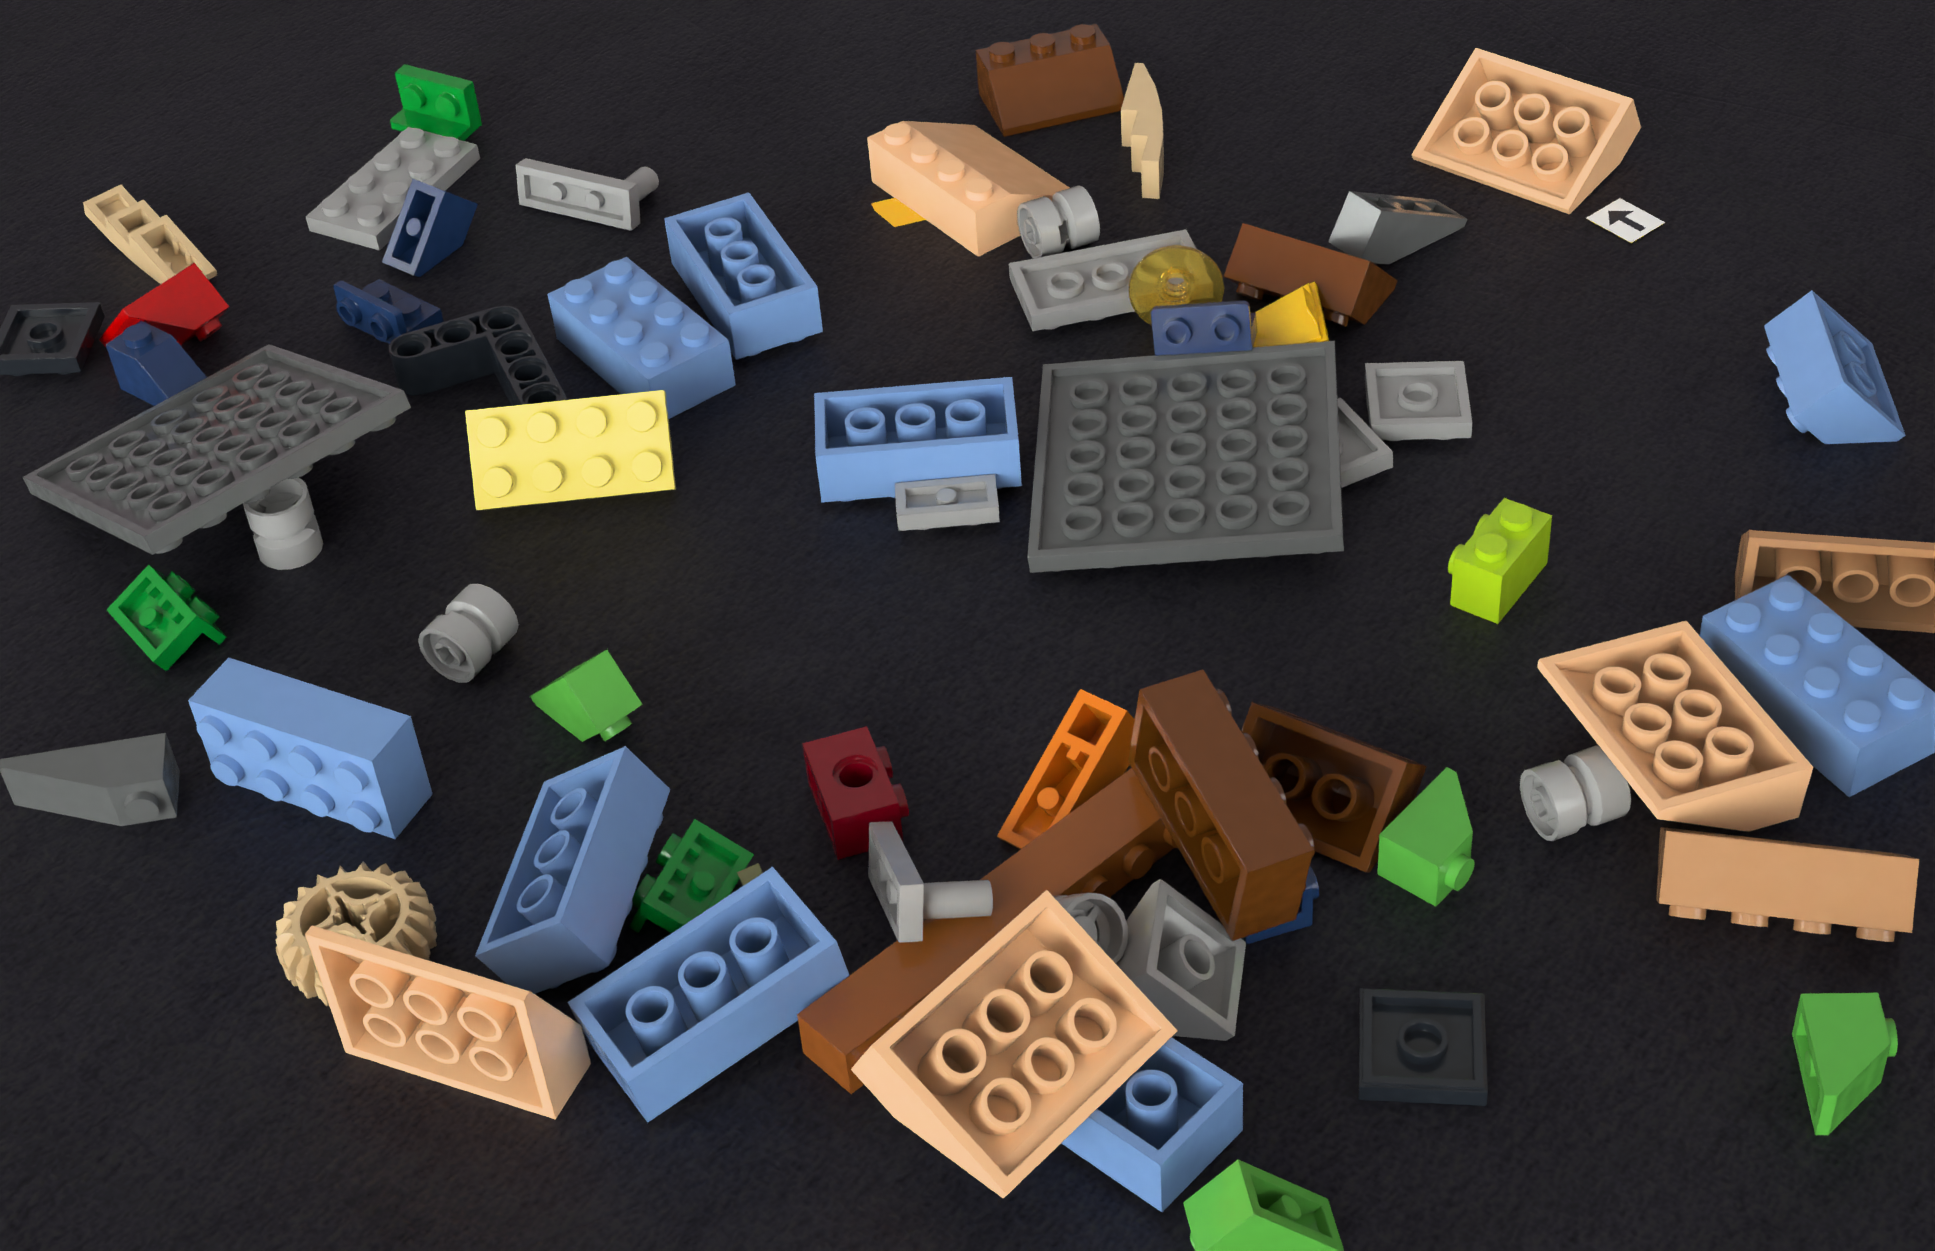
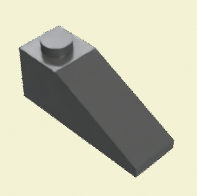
(1391, 226)
(99, 782)

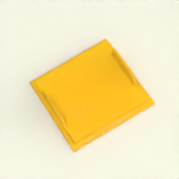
(1292, 319)

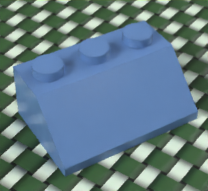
(1830, 376)

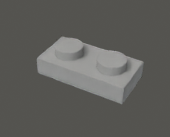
(946, 502)

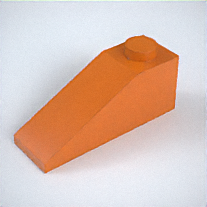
(1078, 763)

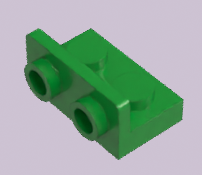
(436, 103)
(163, 616)
(694, 878)

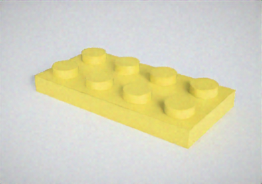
(570, 450)

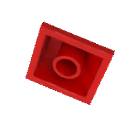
(179, 306)

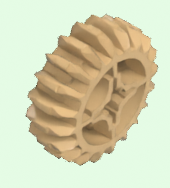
(359, 904)

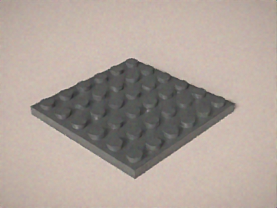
(215, 447)
(1187, 459)

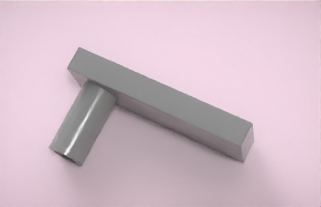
(584, 193)
(905, 895)

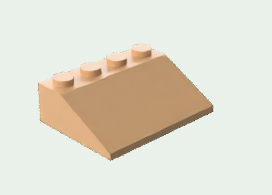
(1529, 131)
(958, 179)
(1682, 729)
(449, 1024)
(1015, 1047)

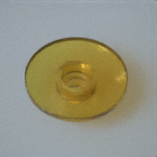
(1151, 274)

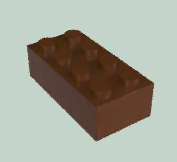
(1220, 804)

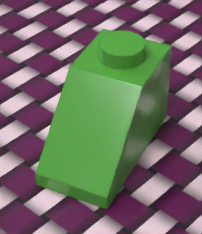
(590, 699)
(1429, 842)
(1841, 1052)
(1259, 1213)

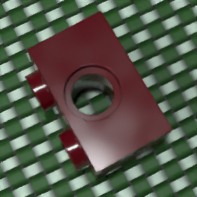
(853, 788)

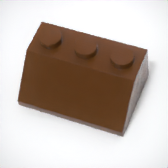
(1049, 79)
(1281, 264)
(1334, 782)

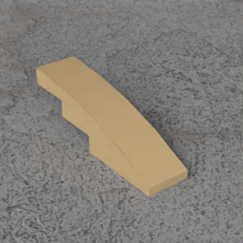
(1144, 130)
(143, 236)

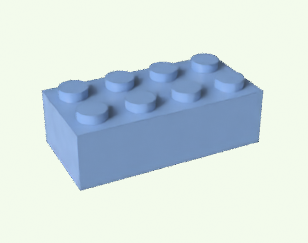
(744, 275)
(641, 336)
(914, 434)
(1824, 684)
(311, 747)
(574, 873)
(709, 993)
(1163, 1124)

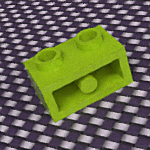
(1499, 560)

